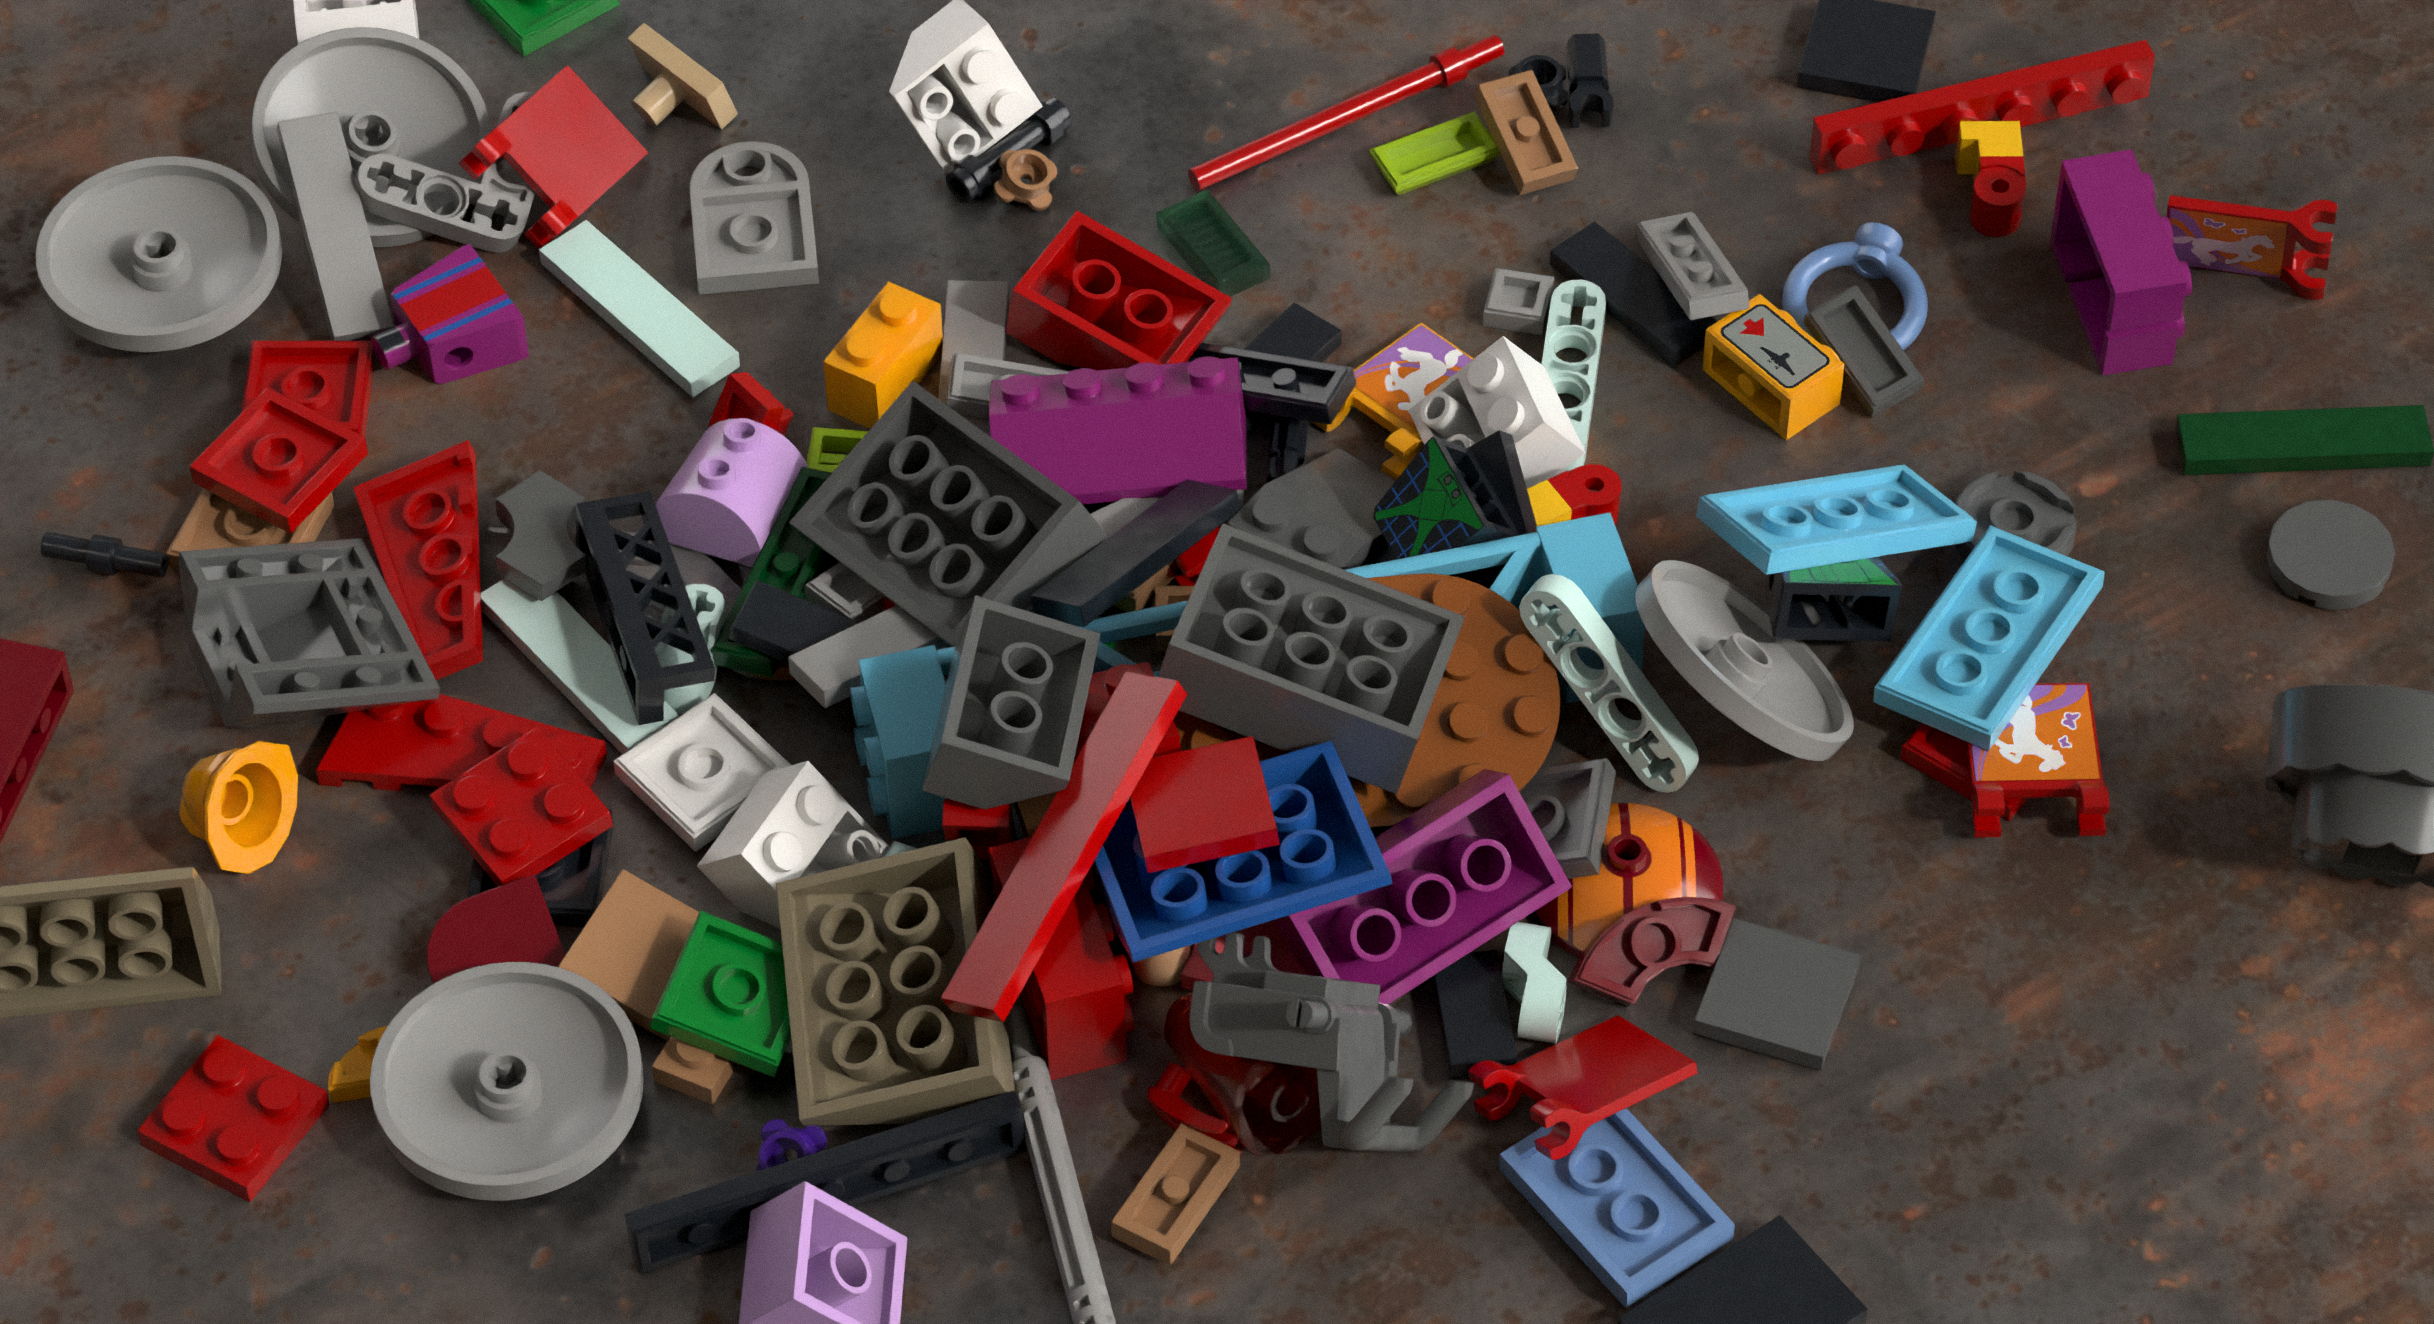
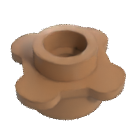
(1031, 166)

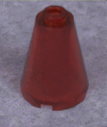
(1258, 1099)

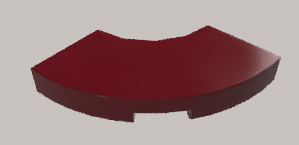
(1648, 942)

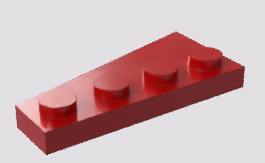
(429, 552)
(437, 743)

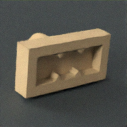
(676, 80)

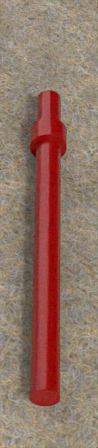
(1443, 69)

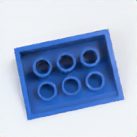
(1320, 859)

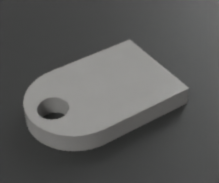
(752, 227)

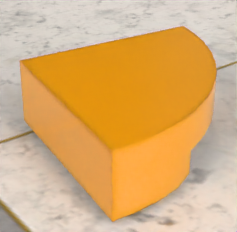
(351, 1075)

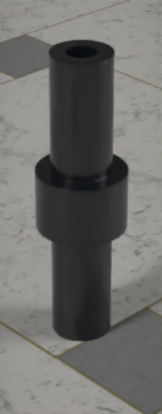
(104, 554)

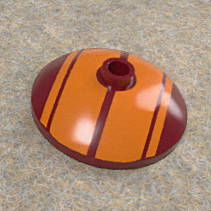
(1667, 863)

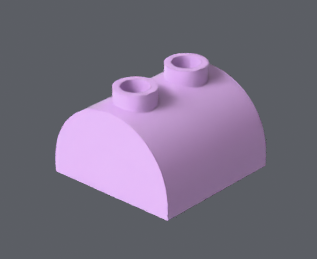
(730, 490)

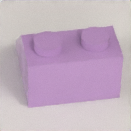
(820, 1263)

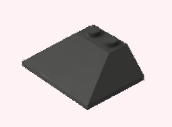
(298, 632)

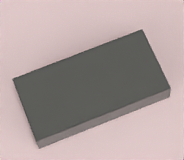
(1873, 359)

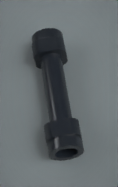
(974, 176)

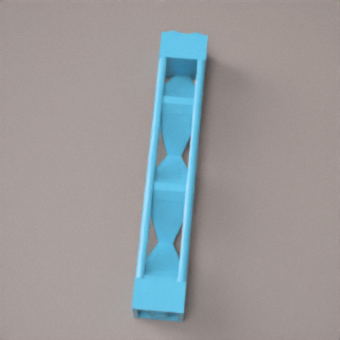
(906, 688)

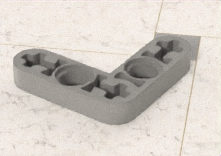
(489, 196)

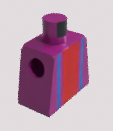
(453, 321)

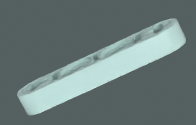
(1581, 376)
(1617, 680)

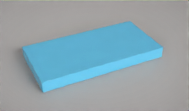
(1835, 519)
(1989, 637)

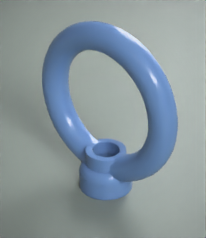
(1872, 255)

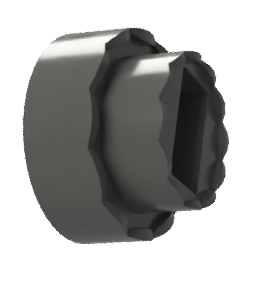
(2358, 779)

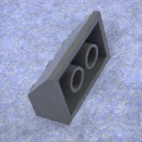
(1010, 707)

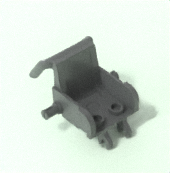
(1324, 1026)

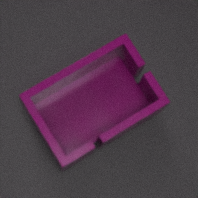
(2112, 229)

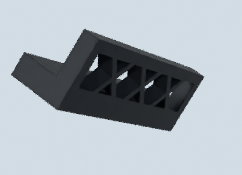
(622, 610)

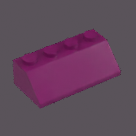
(1127, 427)
(1457, 881)

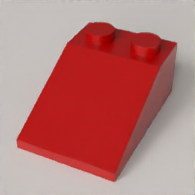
(1110, 302)

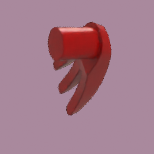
(1168, 1105)

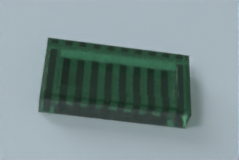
(1213, 244)

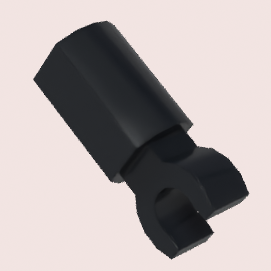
(1588, 78)

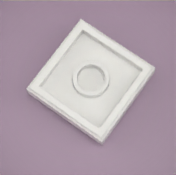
(698, 769)

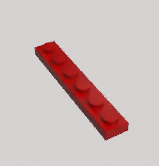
(2021, 95)

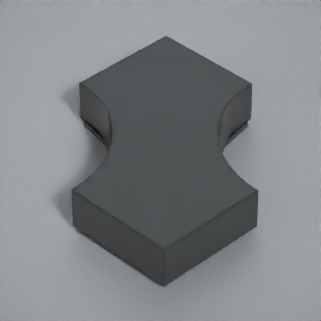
(540, 553)

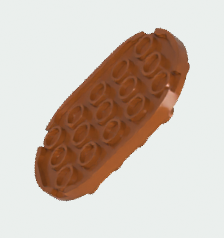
(1489, 711)

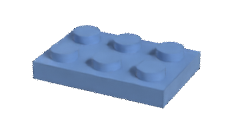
(1620, 1205)

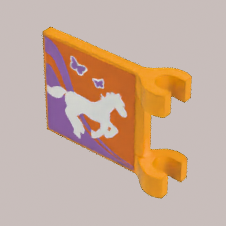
(1395, 383)

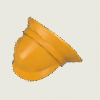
(242, 804)

